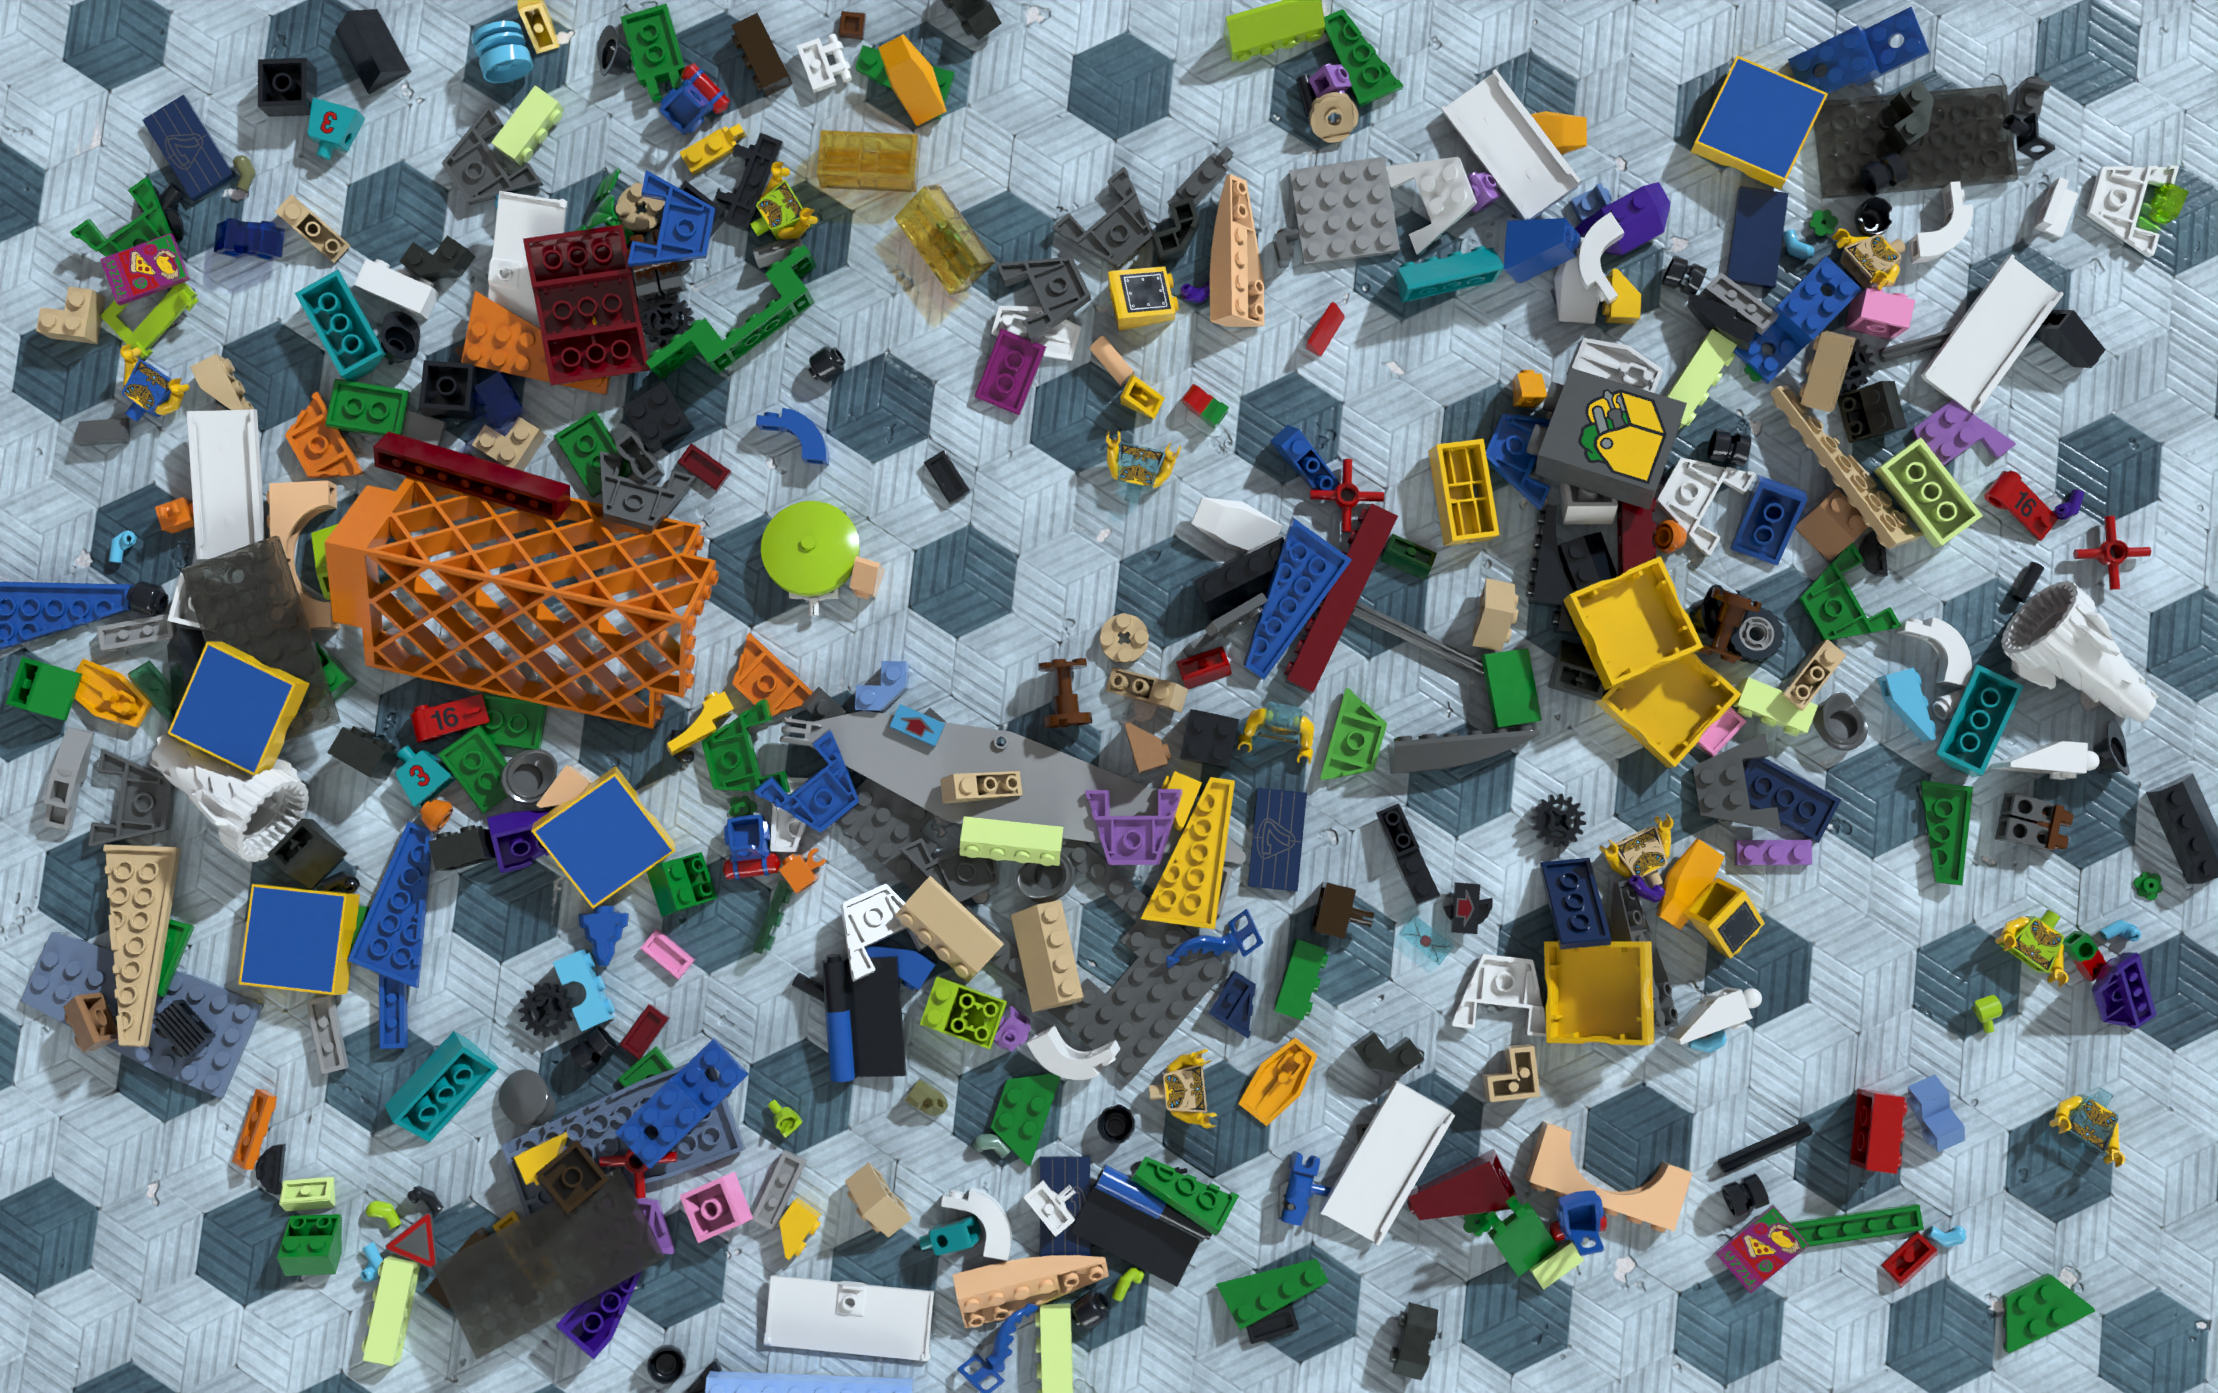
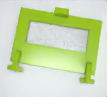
(149, 317)

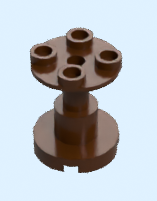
(1730, 615)
(1065, 703)

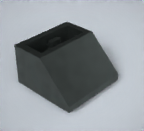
(1871, 411)
(1575, 672)
(307, 853)

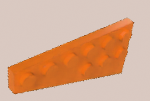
(511, 345)

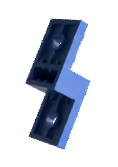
(1861, 54)
(1800, 318)
(681, 1103)

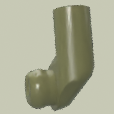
(246, 171)

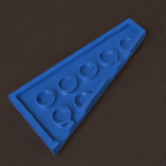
(1298, 585)
(45, 608)
(396, 920)

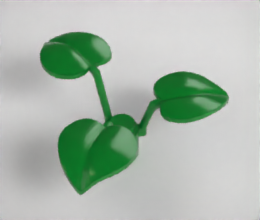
(605, 209)

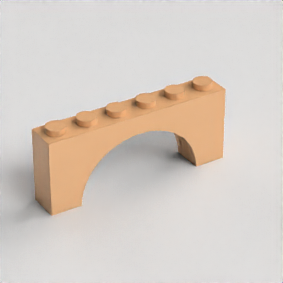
(290, 510)
(1654, 1202)

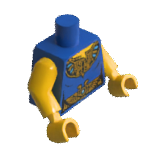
(149, 387)

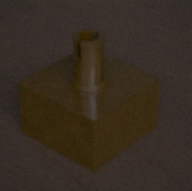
(1336, 910)
(571, 1177)

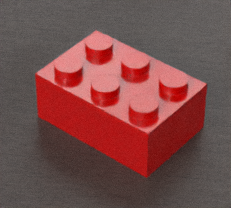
(1878, 1131)

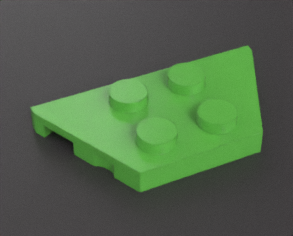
(1354, 739)

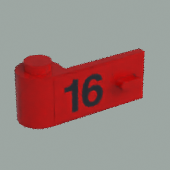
(2014, 495)
(447, 718)

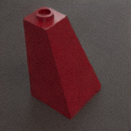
(1468, 1189)

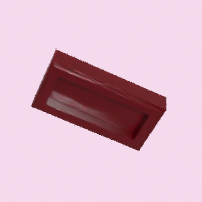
(704, 467)
(644, 1031)

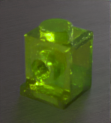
(2167, 202)

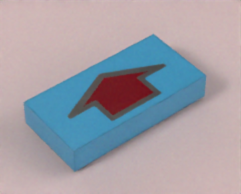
(917, 725)

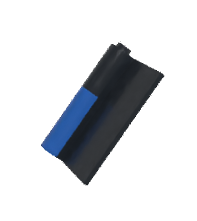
(863, 1020)
(1138, 1226)

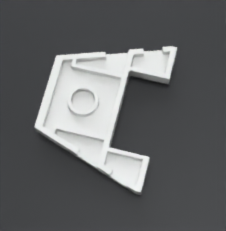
(1443, 191)
(2119, 198)
(1690, 492)
(870, 920)
(1504, 983)

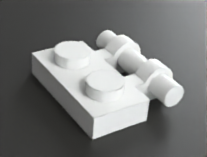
(816, 64)

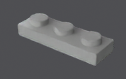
(1748, 307)
(135, 632)
(327, 1034)
(779, 1190)

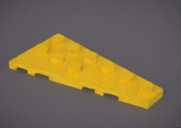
(1193, 875)

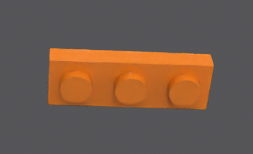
(254, 1129)

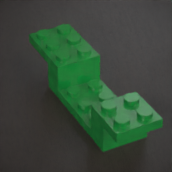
(720, 354)

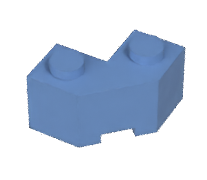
(893, 684)
(1932, 1109)

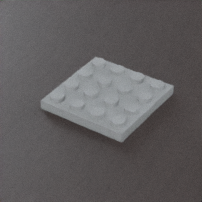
(1344, 211)

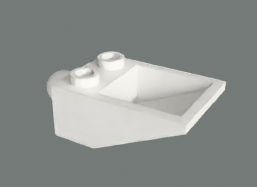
(2057, 758)
(1716, 1012)

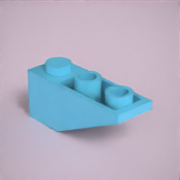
(1905, 698)

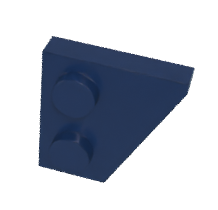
(1234, 1003)

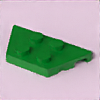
(1024, 1112)
(2039, 1310)

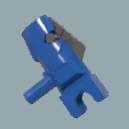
(1295, 1192)

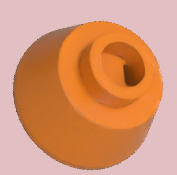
(1670, 536)
(436, 814)

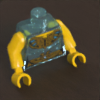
(1138, 466)
(1282, 724)
(2091, 1124)

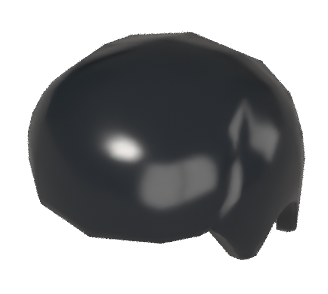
(1873, 217)
(1116, 1124)
(666, 1364)

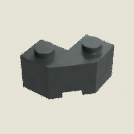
(976, 16)
(1915, 109)
(1174, 242)
(448, 261)
(1397, 1059)
(1417, 1331)

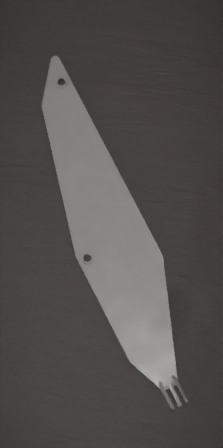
(1049, 778)

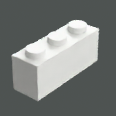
(397, 287)

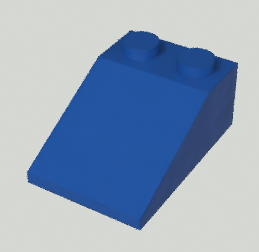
(1768, 520)

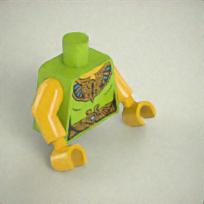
(781, 209)
(2036, 944)

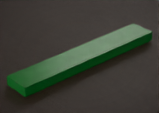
(1860, 1225)

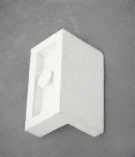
(2056, 208)

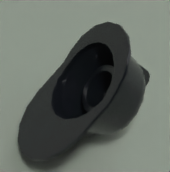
(613, 54)
(399, 337)
(1704, 613)
(2112, 751)

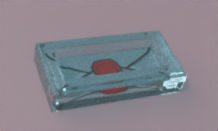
(1426, 940)

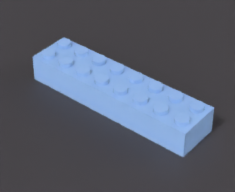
(801, 1383)

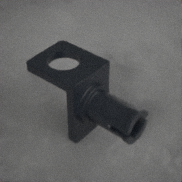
(2028, 135)

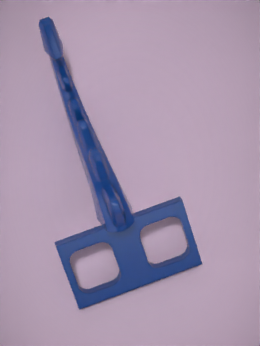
(1220, 944)
(996, 1359)

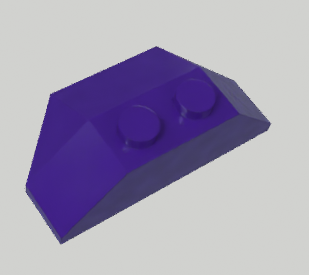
(1639, 214)
(2123, 992)

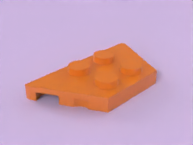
(321, 449)
(766, 677)

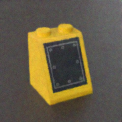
(1142, 297)
(1725, 917)

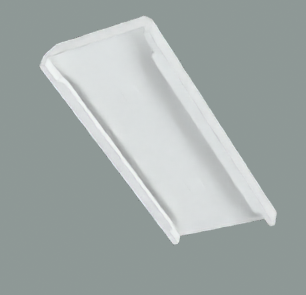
(1511, 147)
(1991, 335)
(225, 480)
(1387, 1162)

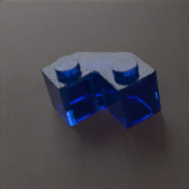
(243, 238)
(500, 400)

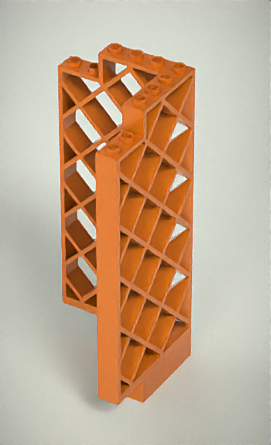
(360, 599)

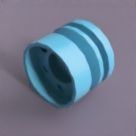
(502, 52)

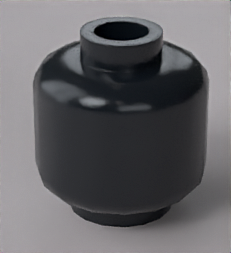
(826, 364)
(147, 598)
(1090, 1310)

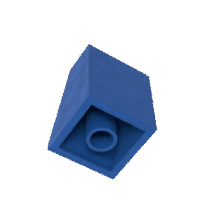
(1538, 246)

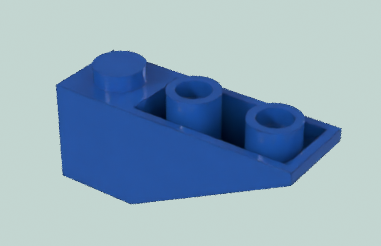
(1304, 459)
(912, 964)

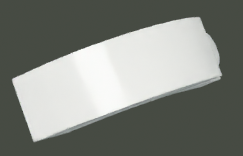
(1957, 221)
(1597, 240)
(1951, 648)
(1067, 1062)
(992, 1216)

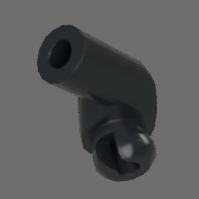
(684, 755)
(343, 880)
(426, 1195)

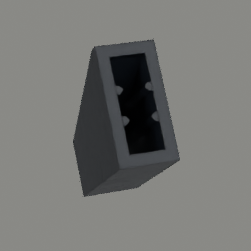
(2070, 339)

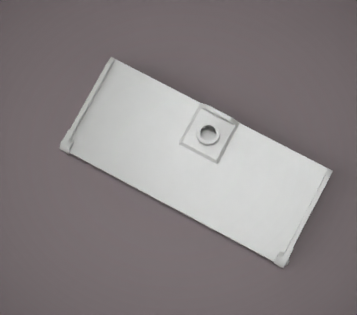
(509, 276)
(849, 1318)

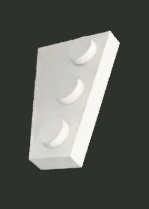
(786, 829)

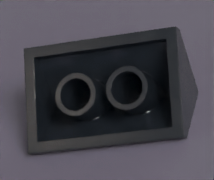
(371, 48)
(183, 655)

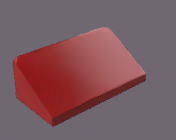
(1325, 330)
(1204, 668)
(1909, 1259)

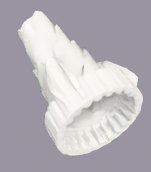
(2066, 639)
(247, 808)

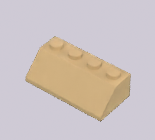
(949, 929)
(1046, 956)

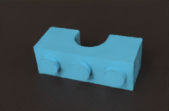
(596, 1007)

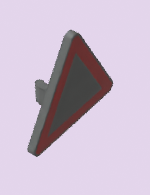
(417, 1242)

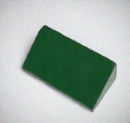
(1408, 557)

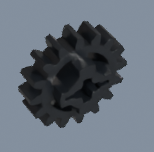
(660, 328)
(1858, 365)
(1566, 814)
(536, 1006)

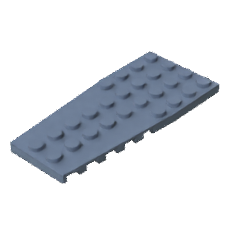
(78, 967)
(595, 1130)

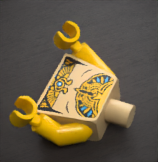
(1870, 259)
(1642, 852)
(1185, 1089)

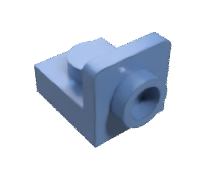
(1590, 202)

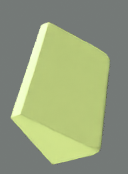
(308, 1194)
(1556, 1264)

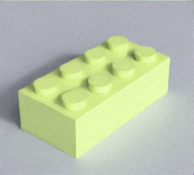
(1927, 493)

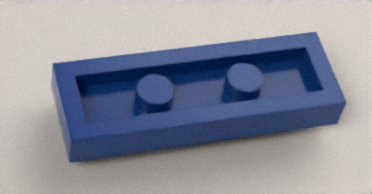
(392, 1013)

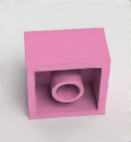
(1880, 313)
(716, 1207)

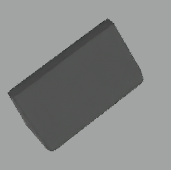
(102, 432)

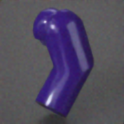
(1194, 294)
(2070, 508)
(1654, 894)

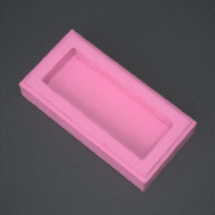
(1721, 732)
(667, 954)

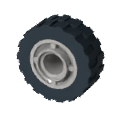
(1769, 633)

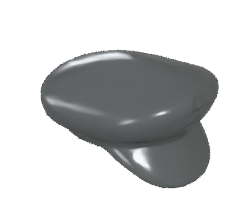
(1840, 722)
(529, 775)
(1044, 882)
(526, 1098)

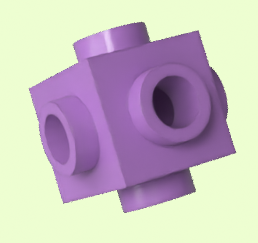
(1330, 79)
(1484, 190)
(1012, 1029)

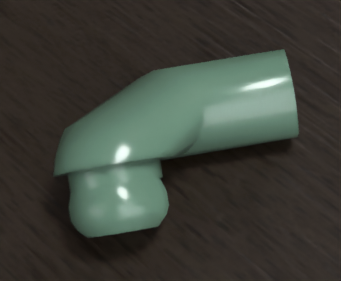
(989, 1142)

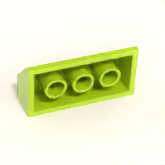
(1273, 27)

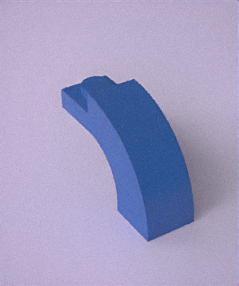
(812, 442)

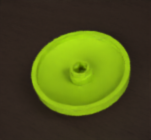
(810, 548)

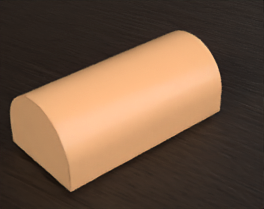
(1111, 360)

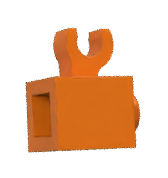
(176, 515)
(800, 872)

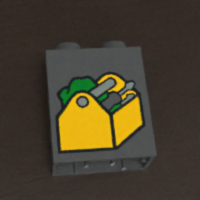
(1606, 437)

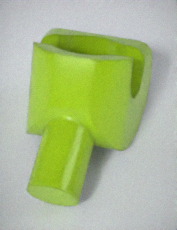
(1987, 1010)
(784, 1119)

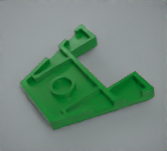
(144, 228)
(1834, 606)
(732, 753)

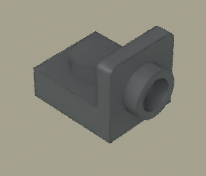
(2030, 96)
(1283, 250)
(822, 705)

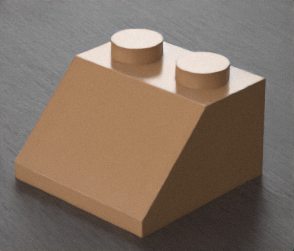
(1831, 525)
(1146, 749)
(91, 1021)

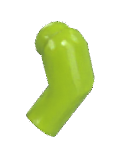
(383, 1210)
(1124, 1282)

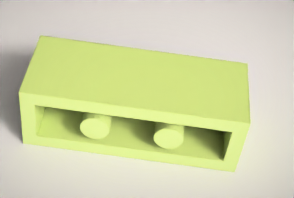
(528, 126)
(1772, 707)

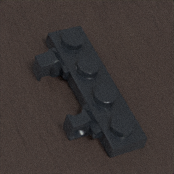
(755, 179)

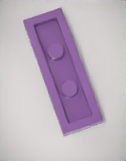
(1773, 852)

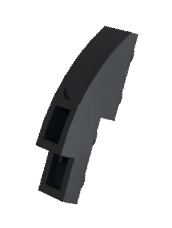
(1407, 854)

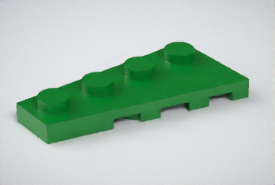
(872, 66)
(1366, 71)
(1947, 825)
(1192, 1198)
(1266, 1292)

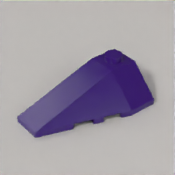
(513, 839)
(595, 1321)

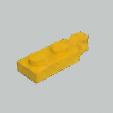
(712, 148)

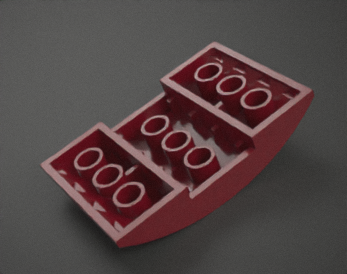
(580, 279)

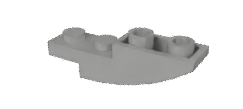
(66, 778)

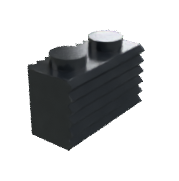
(183, 1029)

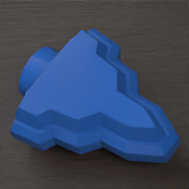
(603, 930)

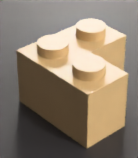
(79, 319)
(514, 449)
(1495, 615)
(1519, 1080)
(876, 1201)

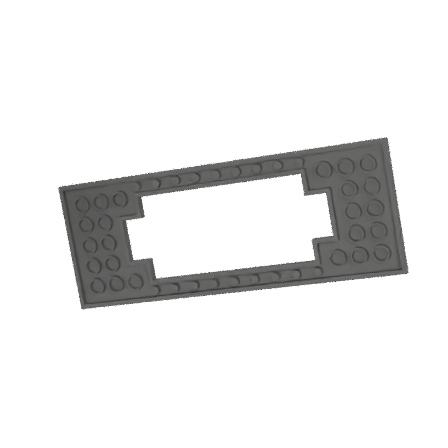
(1141, 1005)

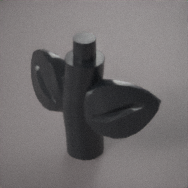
(168, 200)

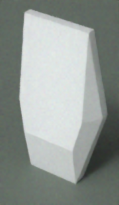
(1572, 299)
(1059, 341)
(1618, 364)
(1234, 524)

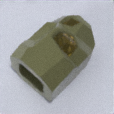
(927, 1098)

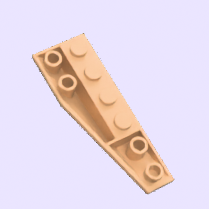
(1235, 261)
(1007, 1286)

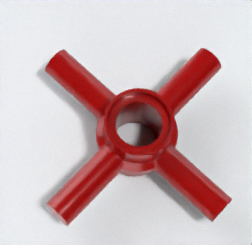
(1346, 505)
(2103, 556)
(638, 1170)

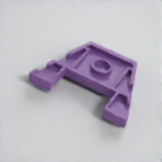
(1956, 429)
(1134, 838)

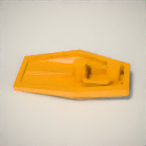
(912, 80)
(1564, 130)
(110, 695)
(1687, 881)
(1278, 1081)

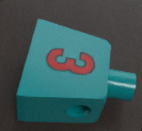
(333, 127)
(422, 775)
(952, 1235)

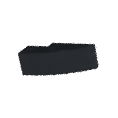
(1723, 320)

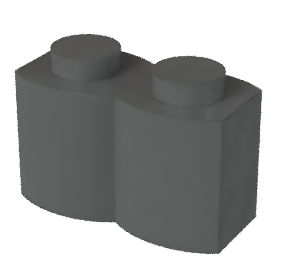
(638, 455)

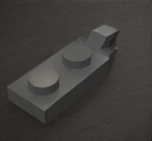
(1206, 176)

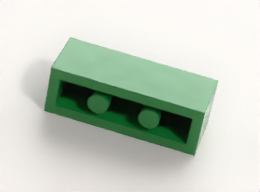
(1300, 980)

